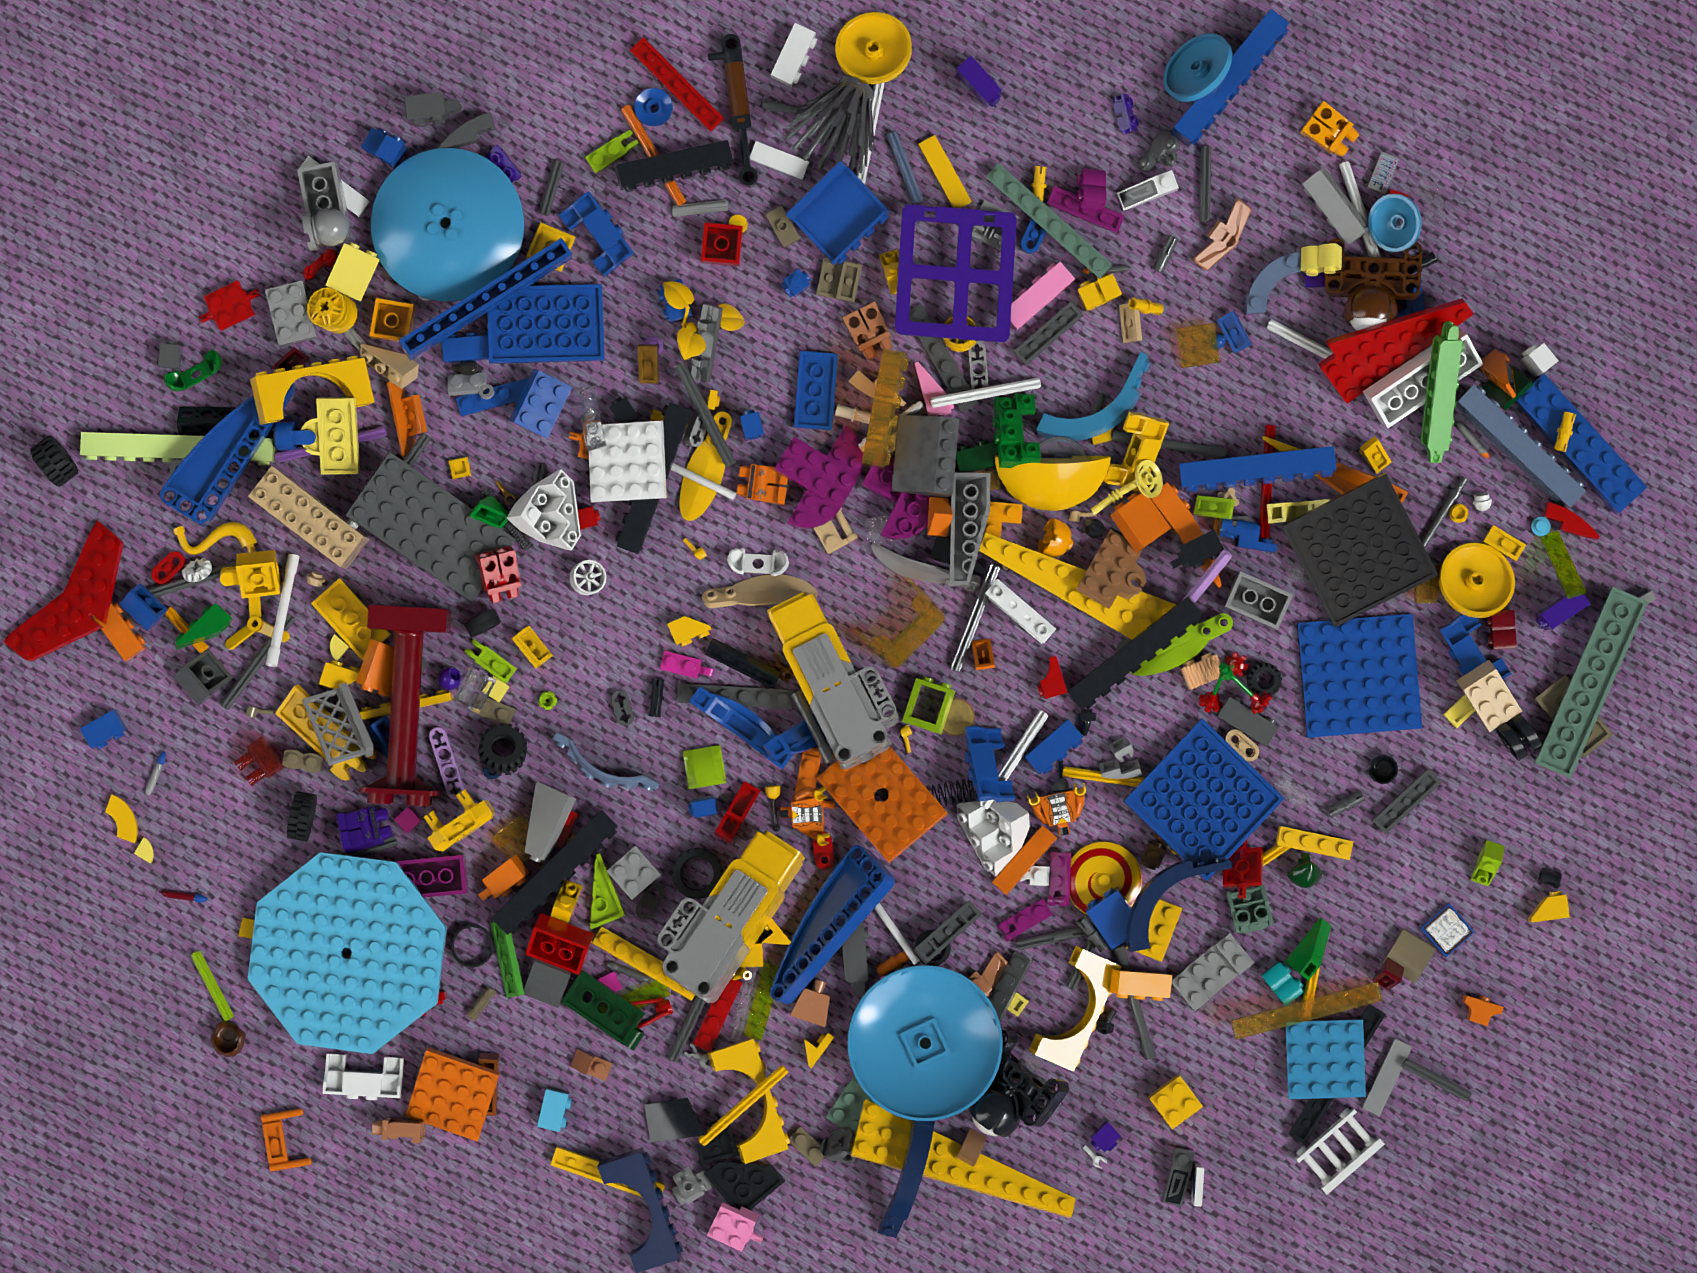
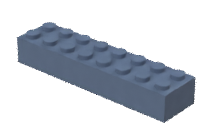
(1519, 446)

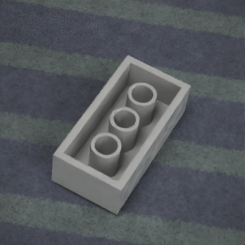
(323, 189)

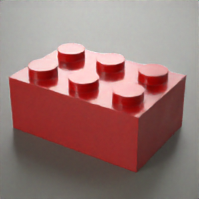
(559, 944)

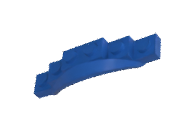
(738, 720)
(792, 741)

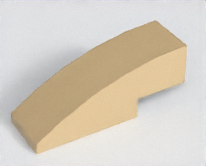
(865, 386)

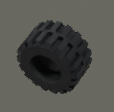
(54, 461)
(498, 763)

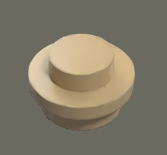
(315, 578)

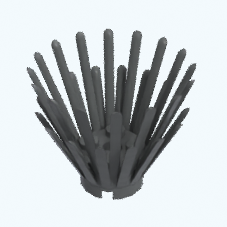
(850, 107)

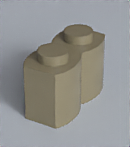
(298, 759)

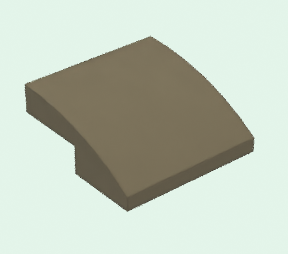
(838, 280)
(1411, 954)

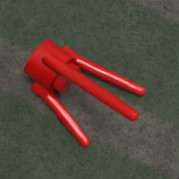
(662, 1009)

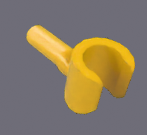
(699, 553)
(906, 731)

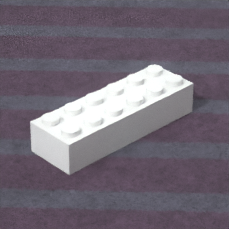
(1406, 386)

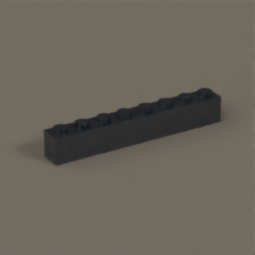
(642, 511)
(1135, 652)
(558, 868)

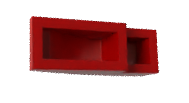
(1569, 521)
(737, 812)

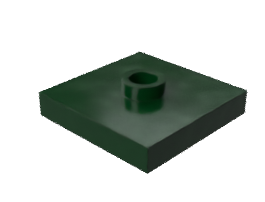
(1521, 383)

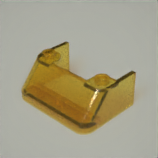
(918, 631)

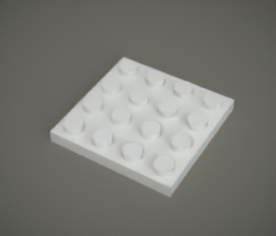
(629, 464)

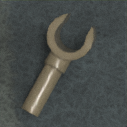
(251, 711)

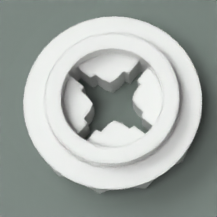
(203, 570)

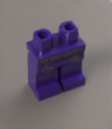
(363, 829)

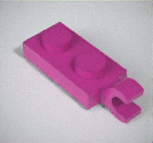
(683, 665)

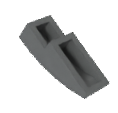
(469, 131)

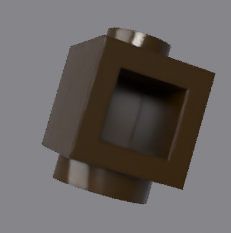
(1153, 854)

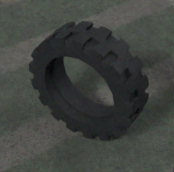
(677, 871)

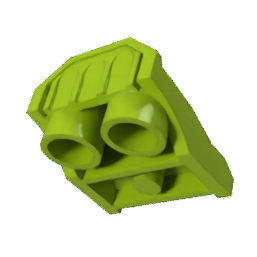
(704, 767)

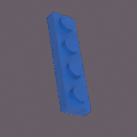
(502, 395)

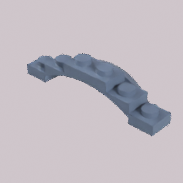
(606, 779)

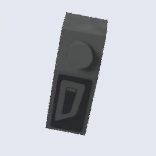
(1178, 1175)

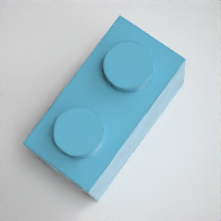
(554, 1109)

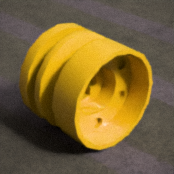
(339, 316)

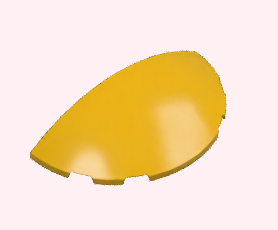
(1055, 481)

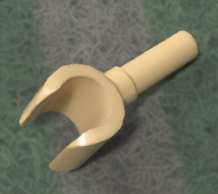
(1075, 515)

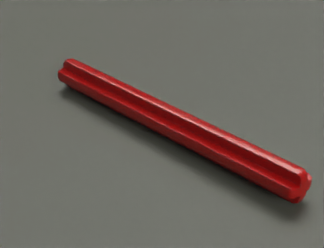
(1266, 489)

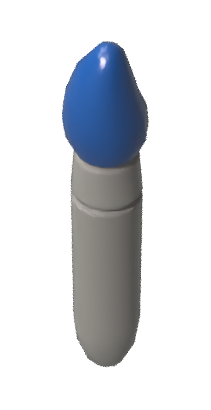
(155, 774)

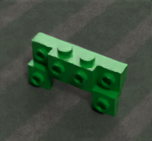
(1009, 431)

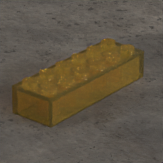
(883, 409)

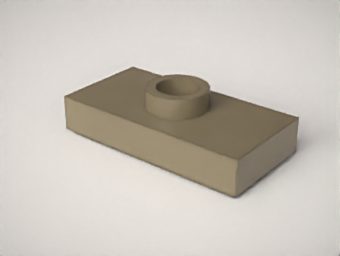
(782, 226)

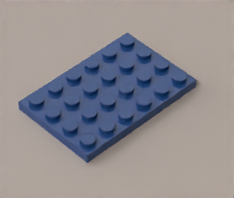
(548, 325)

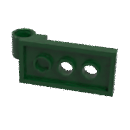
(619, 1020)

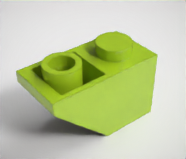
(1488, 863)

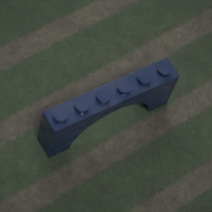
(634, 1171)

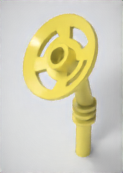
(1140, 481)

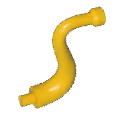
(231, 528)

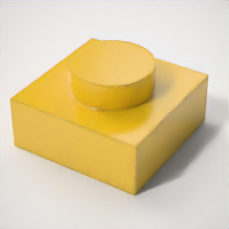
(712, 399)

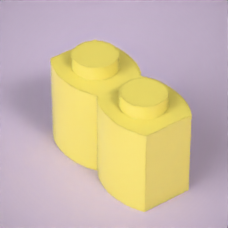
(1321, 258)

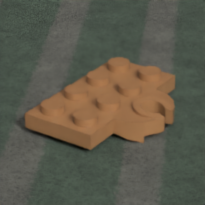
(1112, 572)

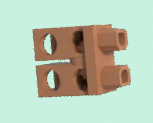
(868, 336)
(399, 1128)

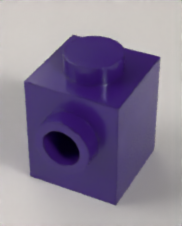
(1105, 1137)

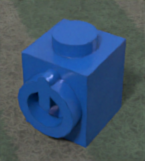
(796, 283)

